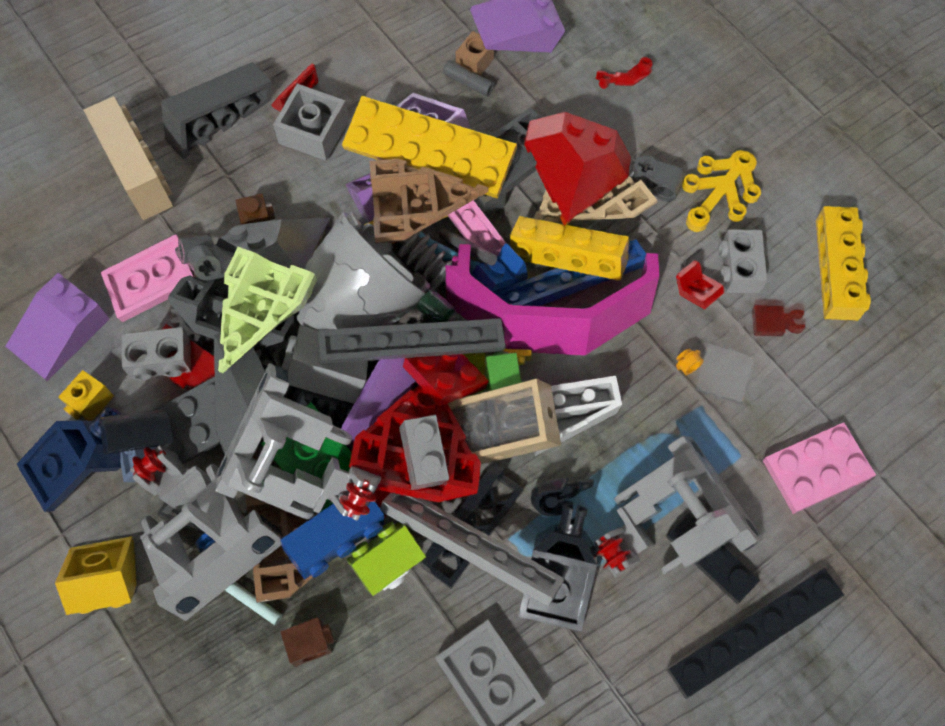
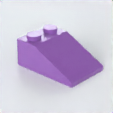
(518, 25)
(55, 326)

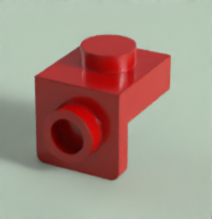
(697, 286)

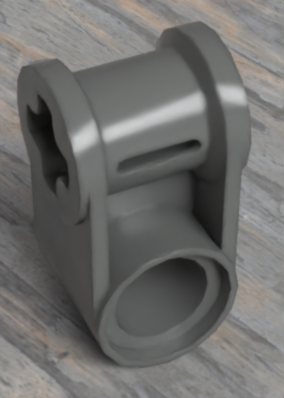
(660, 178)

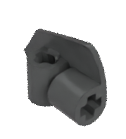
(204, 258)

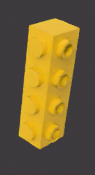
(570, 247)
(842, 263)

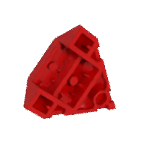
(576, 160)
(382, 452)

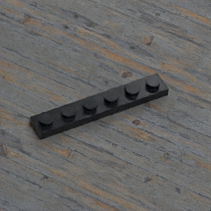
(754, 633)

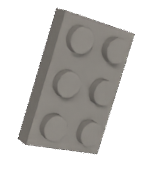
(489, 678)

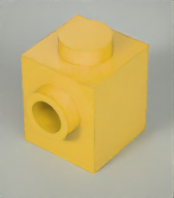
(85, 397)

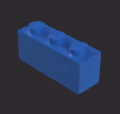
(328, 537)

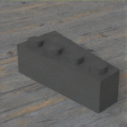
(213, 106)

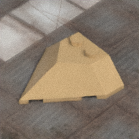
(622, 202)

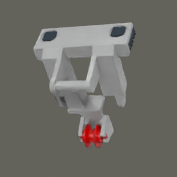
(297, 493)
(713, 529)
(239, 539)

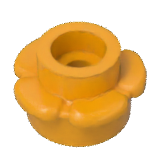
(689, 361)

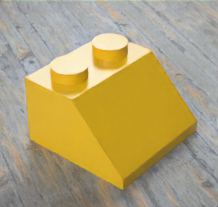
(97, 576)

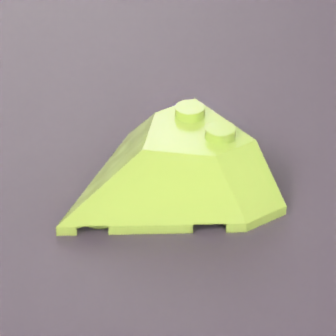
(258, 301)

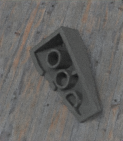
(234, 391)

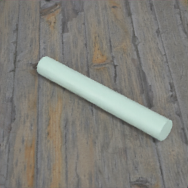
(249, 600)

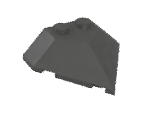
(279, 241)
(201, 308)

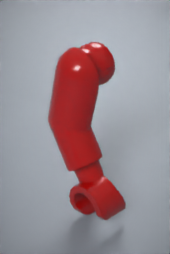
(629, 78)

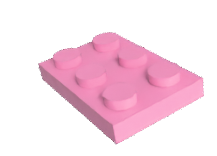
(145, 278)
(818, 468)

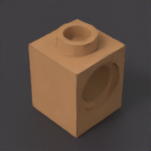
(473, 54)

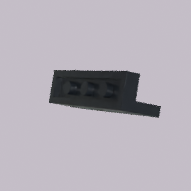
(467, 513)

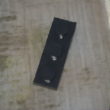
(720, 566)

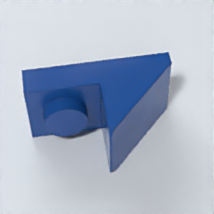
(505, 272)

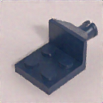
(65, 459)

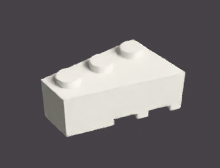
(584, 405)

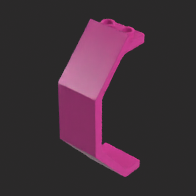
(552, 328)

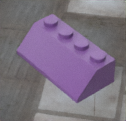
(384, 387)

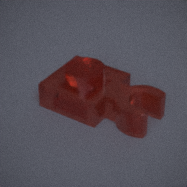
(772, 320)

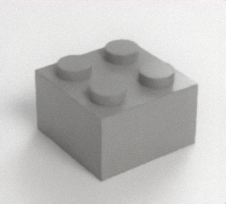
(311, 122)

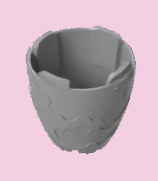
(358, 280)

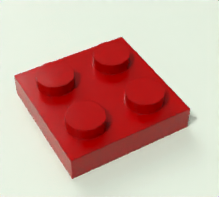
(446, 376)

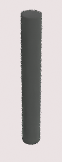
(476, 250)

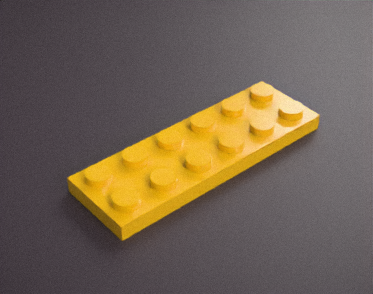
(397, 133)

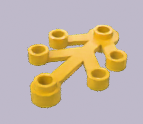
(723, 186)

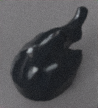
(551, 495)

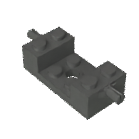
(521, 166)

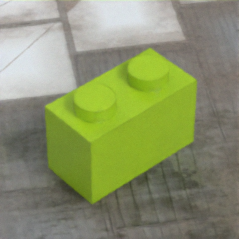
(385, 557)

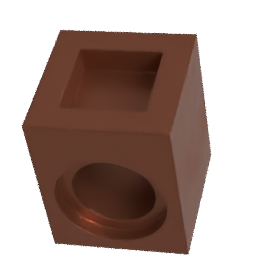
(307, 641)

